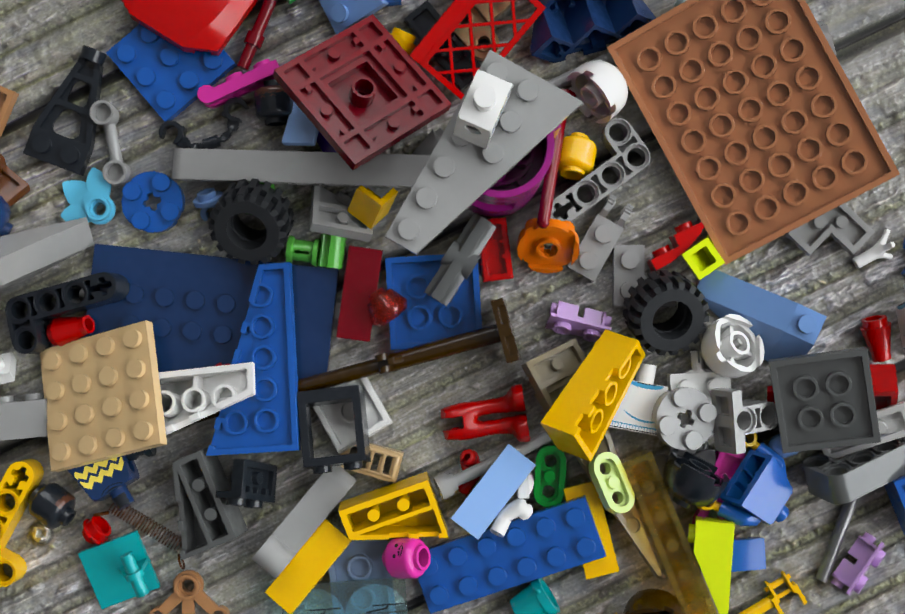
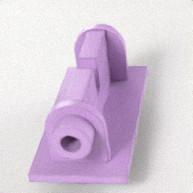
(565, 321)
(853, 574)

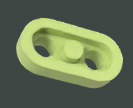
(612, 481)

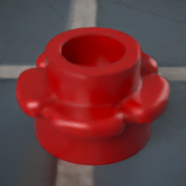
(96, 530)

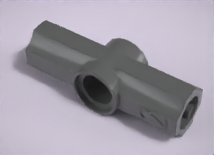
(460, 259)

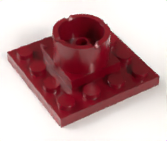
(362, 91)

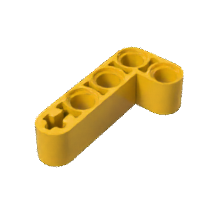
(11, 516)

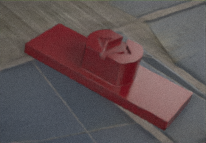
(359, 283)

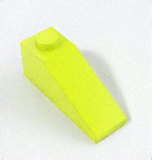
(714, 551)

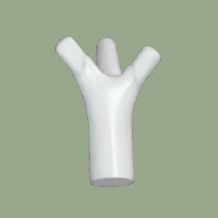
(877, 251)

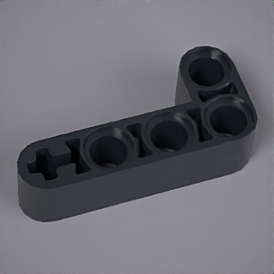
(67, 303)

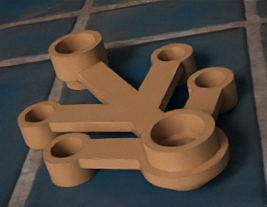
(189, 597)

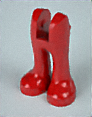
(471, 411)

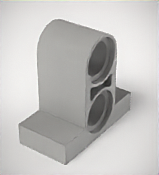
(739, 418)

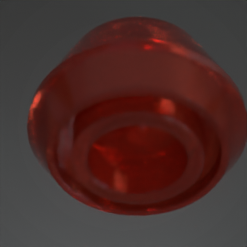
(385, 306)

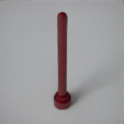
(551, 177)

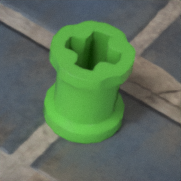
(302, 250)

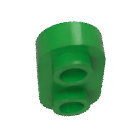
(549, 475)

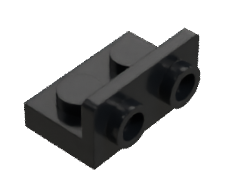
(251, 484)

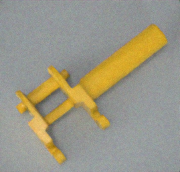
(773, 600)

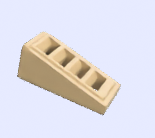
(379, 473)

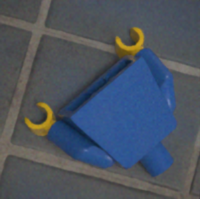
(756, 489)

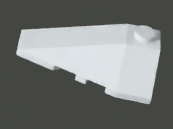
(203, 391)

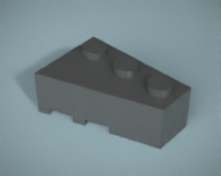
(203, 518)

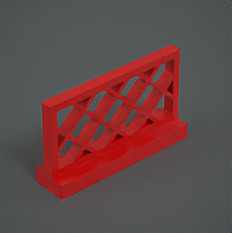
(450, 21)

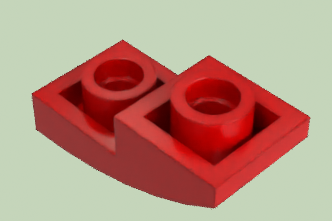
(681, 241)

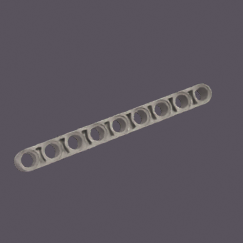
(294, 168)

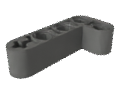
(855, 474)

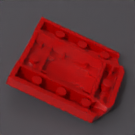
(191, 23)

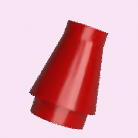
(68, 329)
(877, 335)

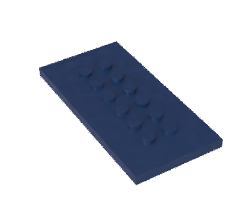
(202, 302)

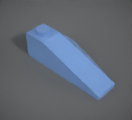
(783, 324)

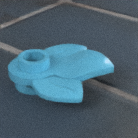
(87, 196)

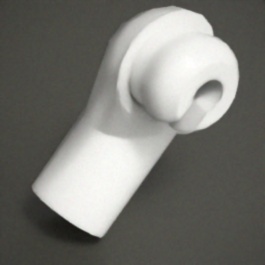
(510, 511)

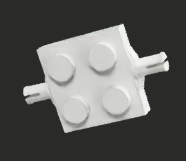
(698, 379)

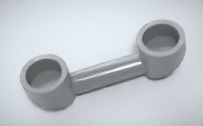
(114, 171)

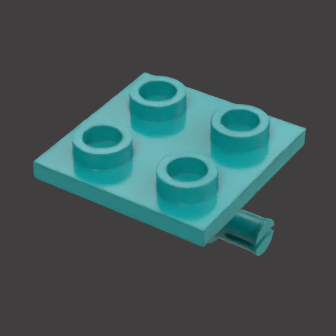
(119, 569)

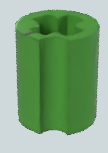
(331, 252)

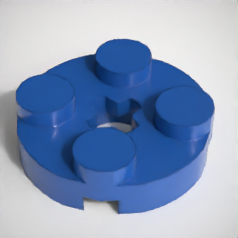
(138, 192)

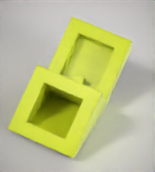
(703, 258)

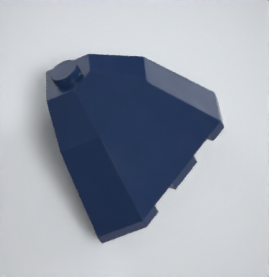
(584, 26)

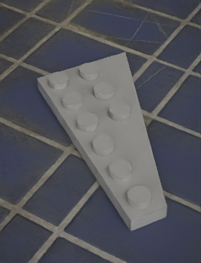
(463, 171)

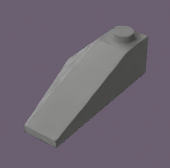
(38, 249)

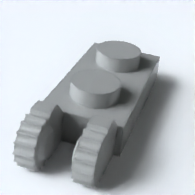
(599, 241)

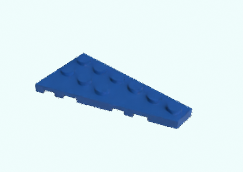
(269, 340)

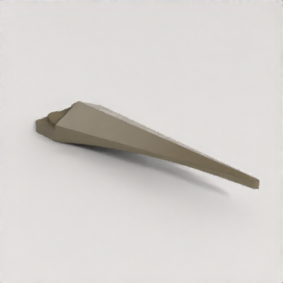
(548, 377)

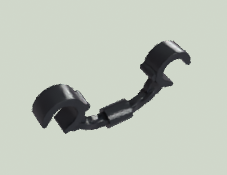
(213, 141)

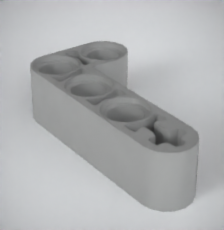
(618, 164)
(303, 520)

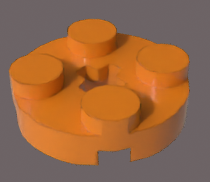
(542, 260)

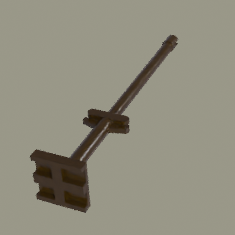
(420, 354)

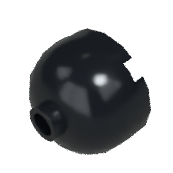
(692, 480)

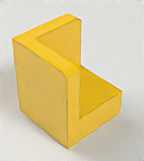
(370, 207)

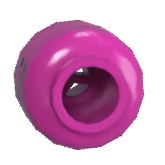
(406, 558)

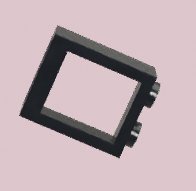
(329, 396)

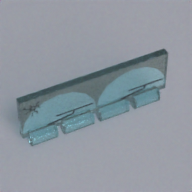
(356, 597)

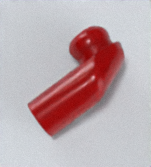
(467, 459)

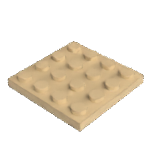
(103, 397)

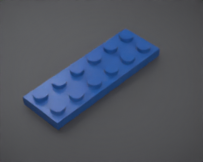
(530, 550)

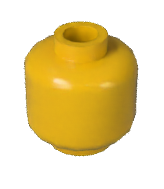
(577, 156)

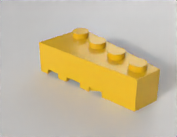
(593, 395)

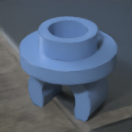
(206, 199)

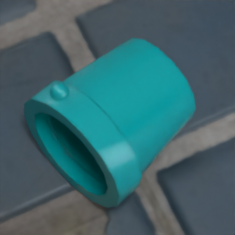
(535, 599)

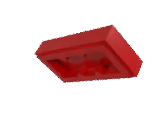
(496, 255)

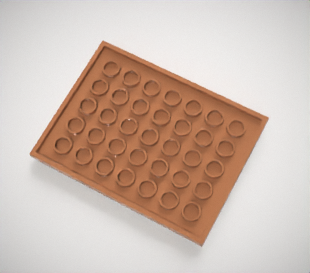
(752, 116)

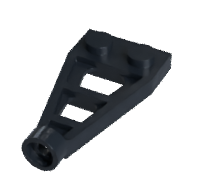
(58, 149)

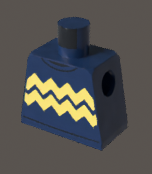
(108, 480)

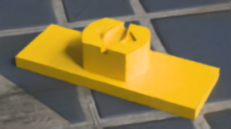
(606, 564)
(308, 566)

